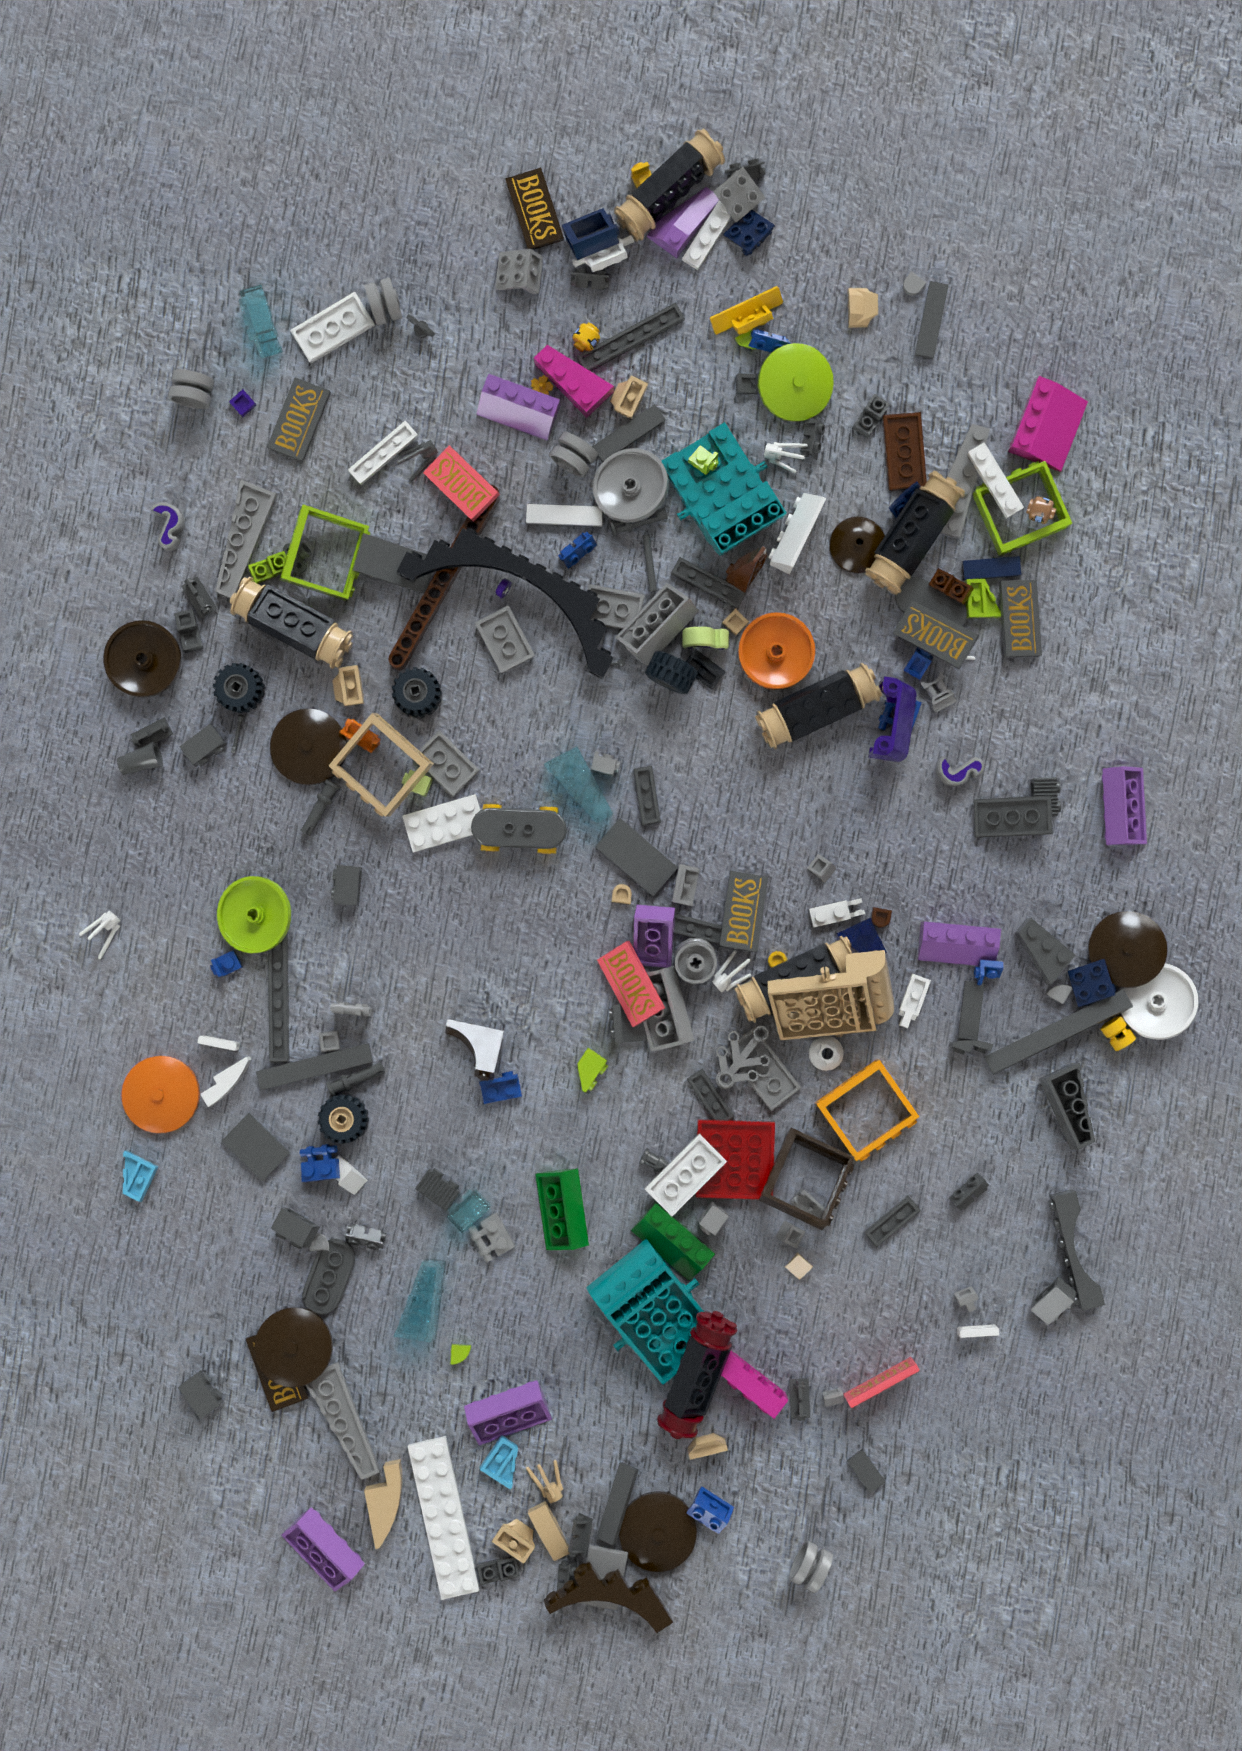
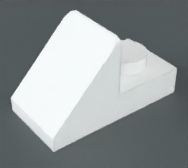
(349, 1177)

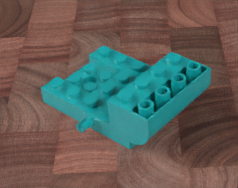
(730, 500)
(648, 1308)

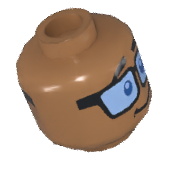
(1041, 510)

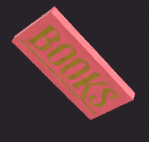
(461, 483)
(631, 983)
(881, 1382)

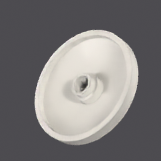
(1163, 1005)

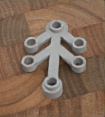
(740, 1060)

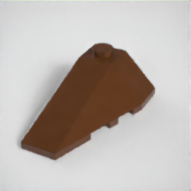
(746, 569)

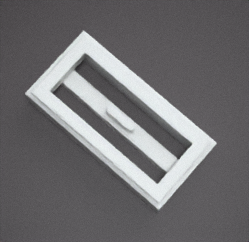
(217, 1042)
(977, 1331)

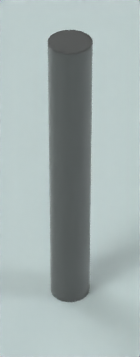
(649, 563)

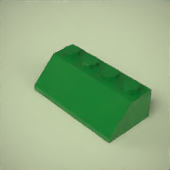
(562, 1209)
(673, 1241)

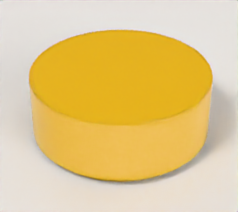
(776, 958)

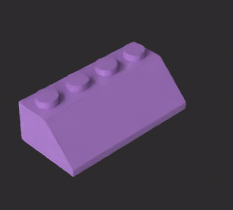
(518, 407)
(1124, 806)
(957, 943)
(507, 1412)
(323, 1549)

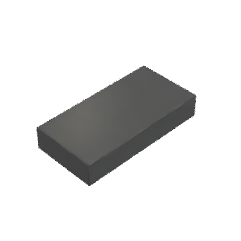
(866, 1471)

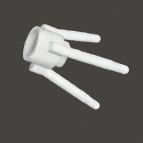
(775, 451)
(108, 921)
(723, 981)

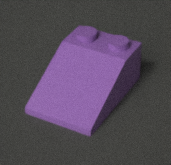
(654, 935)

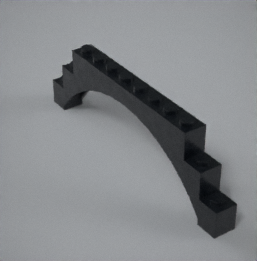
(478, 552)

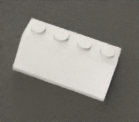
(797, 532)

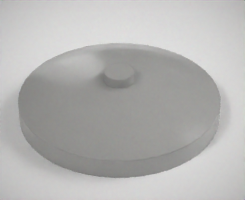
(630, 485)

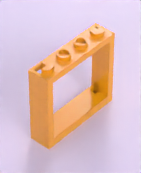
(849, 1084)

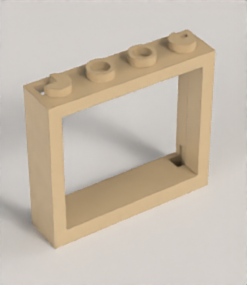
(401, 742)

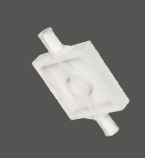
(607, 256)

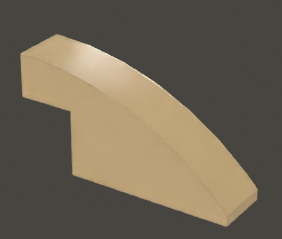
(384, 1501)

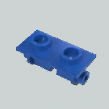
(762, 340)
(584, 544)

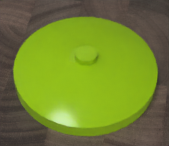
(795, 382)
(254, 914)

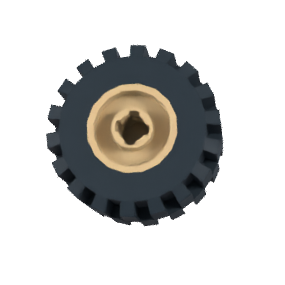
(343, 1119)

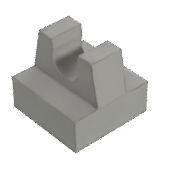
(966, 1298)

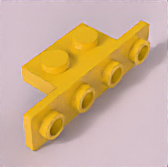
(748, 313)

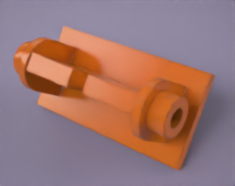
(368, 742)

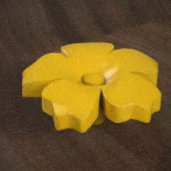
(542, 385)

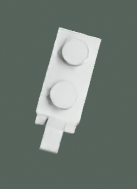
(913, 999)

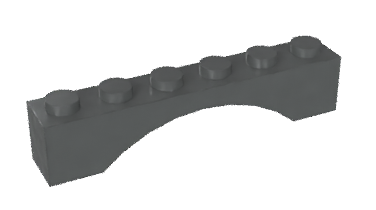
(1066, 1211)

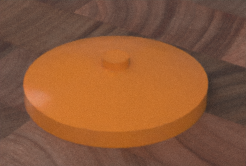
(776, 650)
(160, 1094)

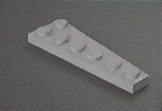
(965, 475)
(247, 524)
(340, 1411)

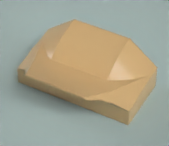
(861, 307)
(628, 396)
(348, 686)
(706, 1446)
(515, 1539)

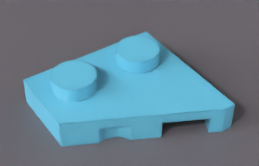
(137, 1176)
(501, 1462)

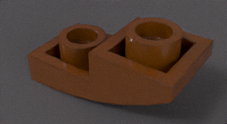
(951, 586)

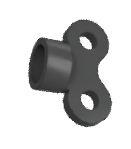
(420, 327)
(302, 554)

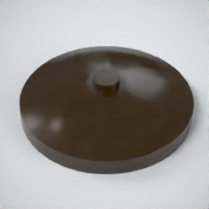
(142, 658)
(306, 745)
(1131, 948)
(293, 1347)
(658, 1531)

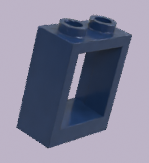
(595, 242)

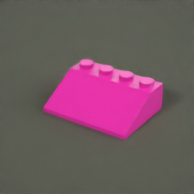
(1048, 424)

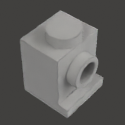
(604, 764)

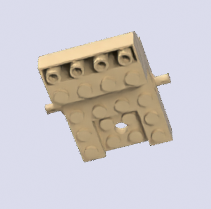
(836, 1001)

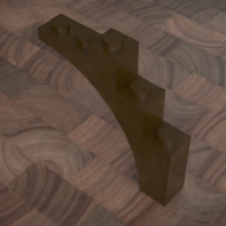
(614, 1589)

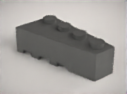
(1068, 1102)

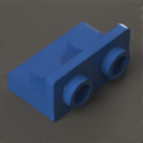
(501, 1088)
(710, 1510)

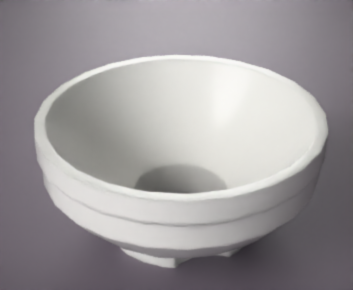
(816, 1049)

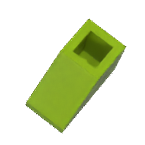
(589, 1067)

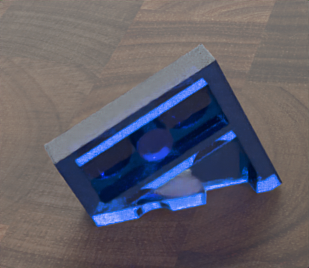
(863, 937)

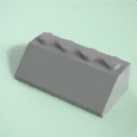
(658, 624)
(672, 1024)

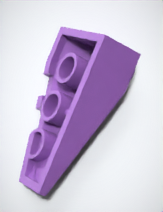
(681, 224)

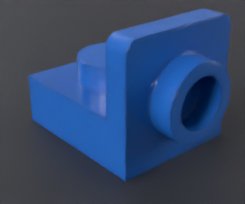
(918, 663)
(226, 964)
(988, 969)

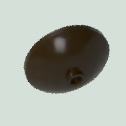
(847, 552)

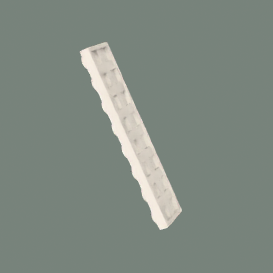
(443, 1517)

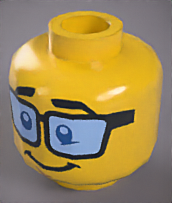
(586, 337)

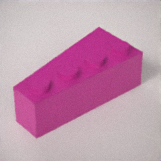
(577, 383)
(754, 1385)

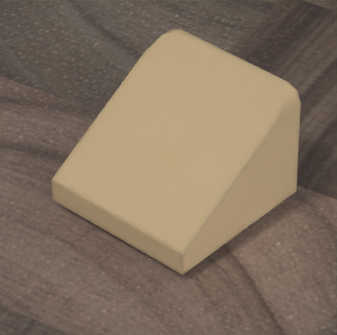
(798, 1266)

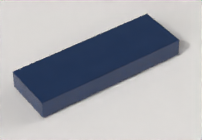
(991, 568)

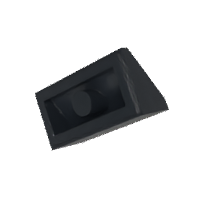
(708, 671)

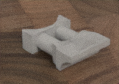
(940, 700)

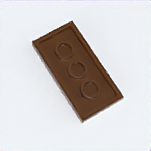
(904, 450)

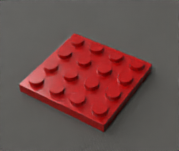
(748, 1153)

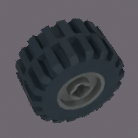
(671, 672)
(238, 688)
(416, 692)

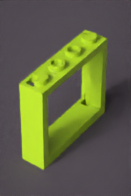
(1054, 495)
(295, 541)

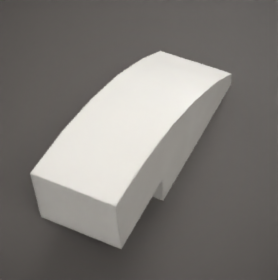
(225, 1082)

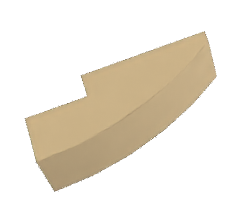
(549, 1530)

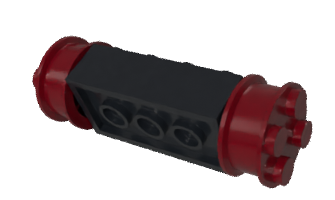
(697, 1375)

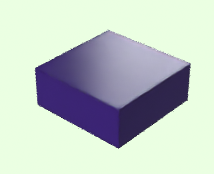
(242, 403)

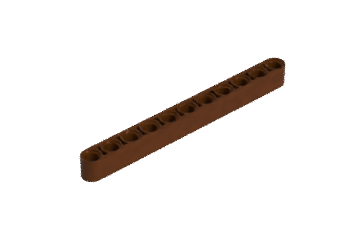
(433, 603)

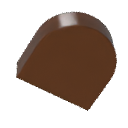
(880, 917)

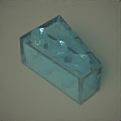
(260, 321)

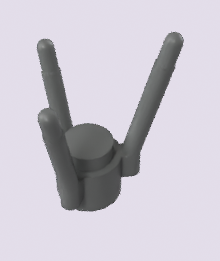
(426, 450)

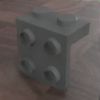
(623, 1029)

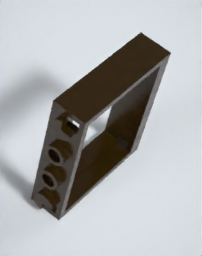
(823, 1149)

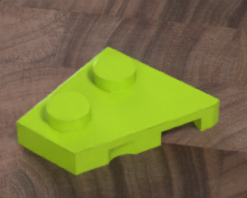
(981, 601)

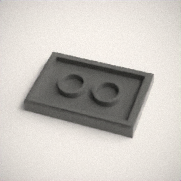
(256, 1146)

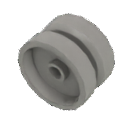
(383, 301)
(191, 389)
(573, 454)
(699, 971)
(810, 1566)

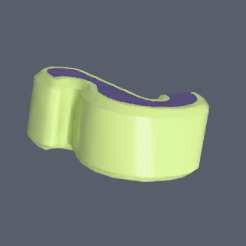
(705, 638)

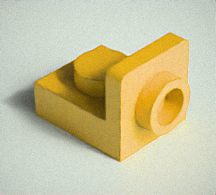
(640, 173)

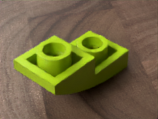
(267, 568)

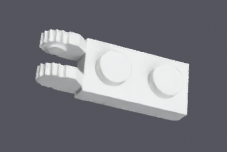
(834, 912)

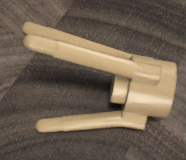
(552, 1491)

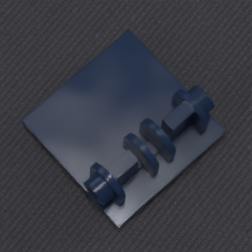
(749, 231)
(1091, 983)

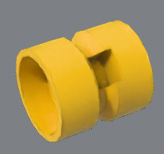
(1113, 1028)

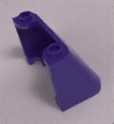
(896, 746)

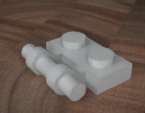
(345, 1008)
(496, 1233)

